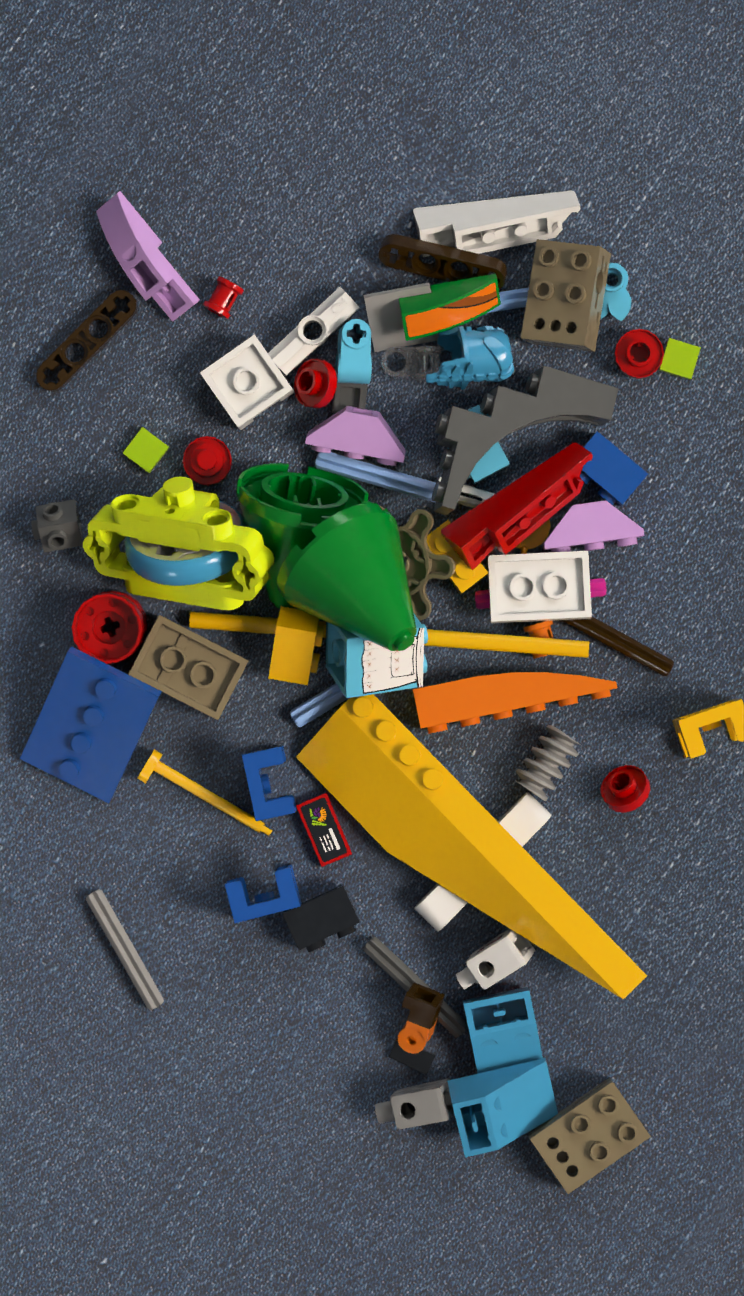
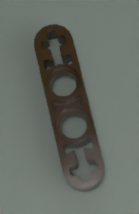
(443, 258)
(90, 344)

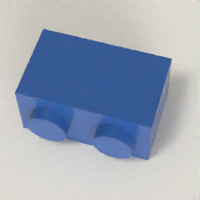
(611, 471)

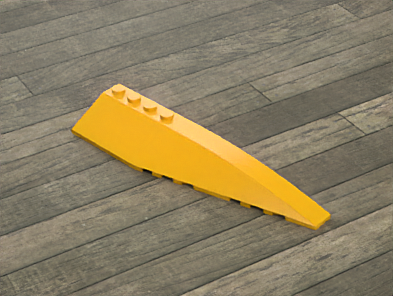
(450, 838)

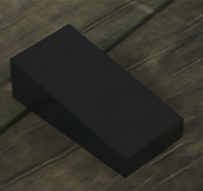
(419, 1061)

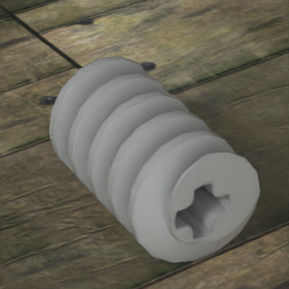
(547, 762)

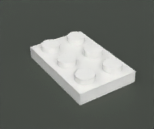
(539, 587)

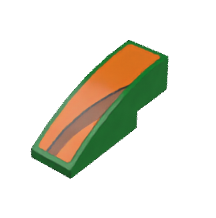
(448, 305)

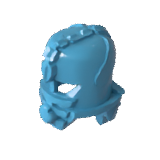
(474, 356)

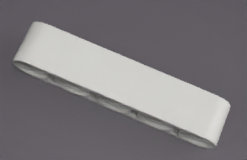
(521, 823)

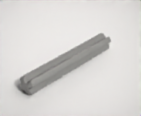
(124, 949)

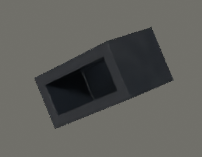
(321, 918)

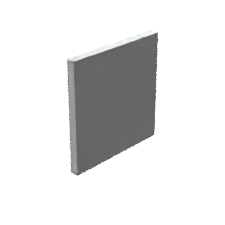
(386, 318)

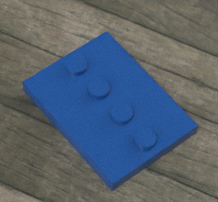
(90, 724)

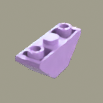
(358, 434)
(592, 526)

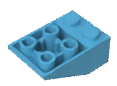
(502, 1029)
(501, 1105)

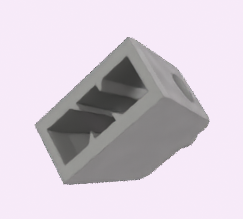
(430, 1101)

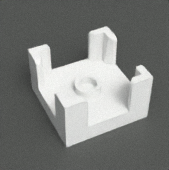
(247, 382)

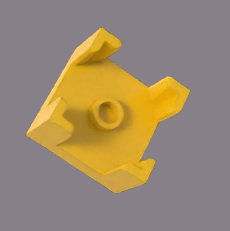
(710, 718)

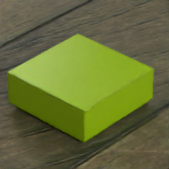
(679, 359)
(146, 450)

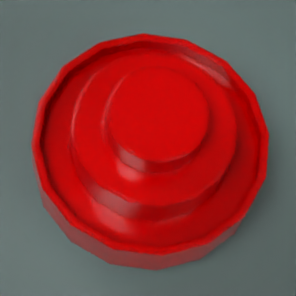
(639, 353)
(315, 383)
(207, 460)
(625, 788)

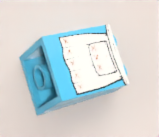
(369, 669)

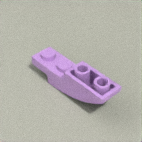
(139, 256)

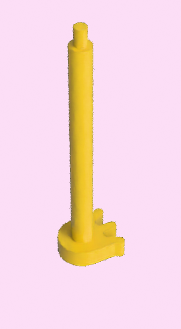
(154, 764)

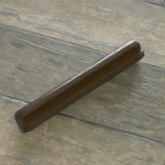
(624, 644)

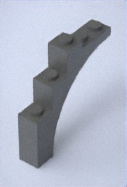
(551, 397)

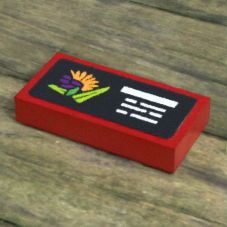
(324, 829)

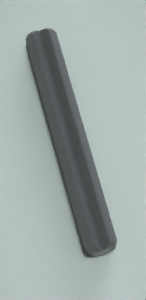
(406, 977)

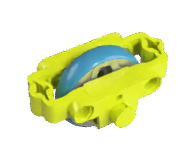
(180, 547)

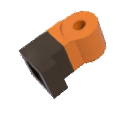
(422, 1018)

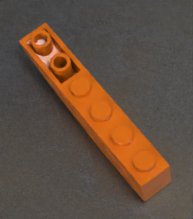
(499, 695)

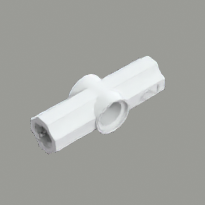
(329, 315)

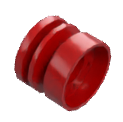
(101, 644)

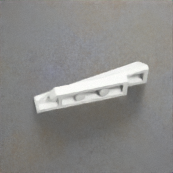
(496, 222)

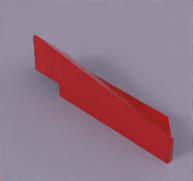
(518, 508)

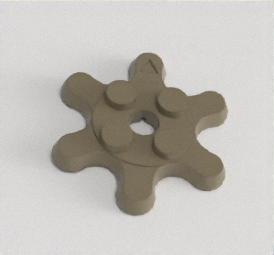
(421, 562)

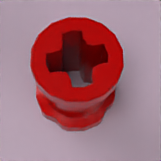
(223, 297)

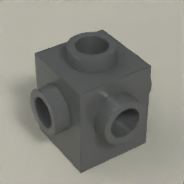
(58, 526)

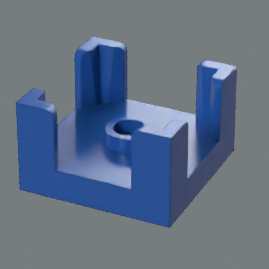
(260, 785)
(265, 902)

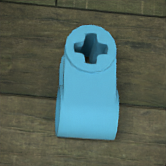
(354, 359)

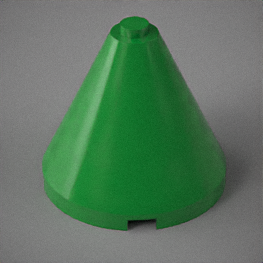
(288, 506)
(354, 577)

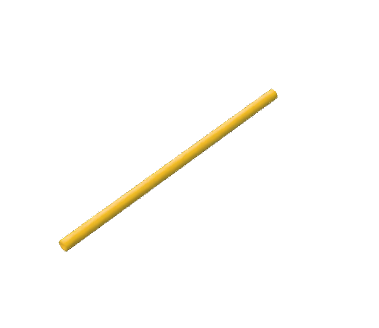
(436, 638)

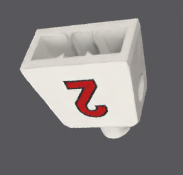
(506, 954)

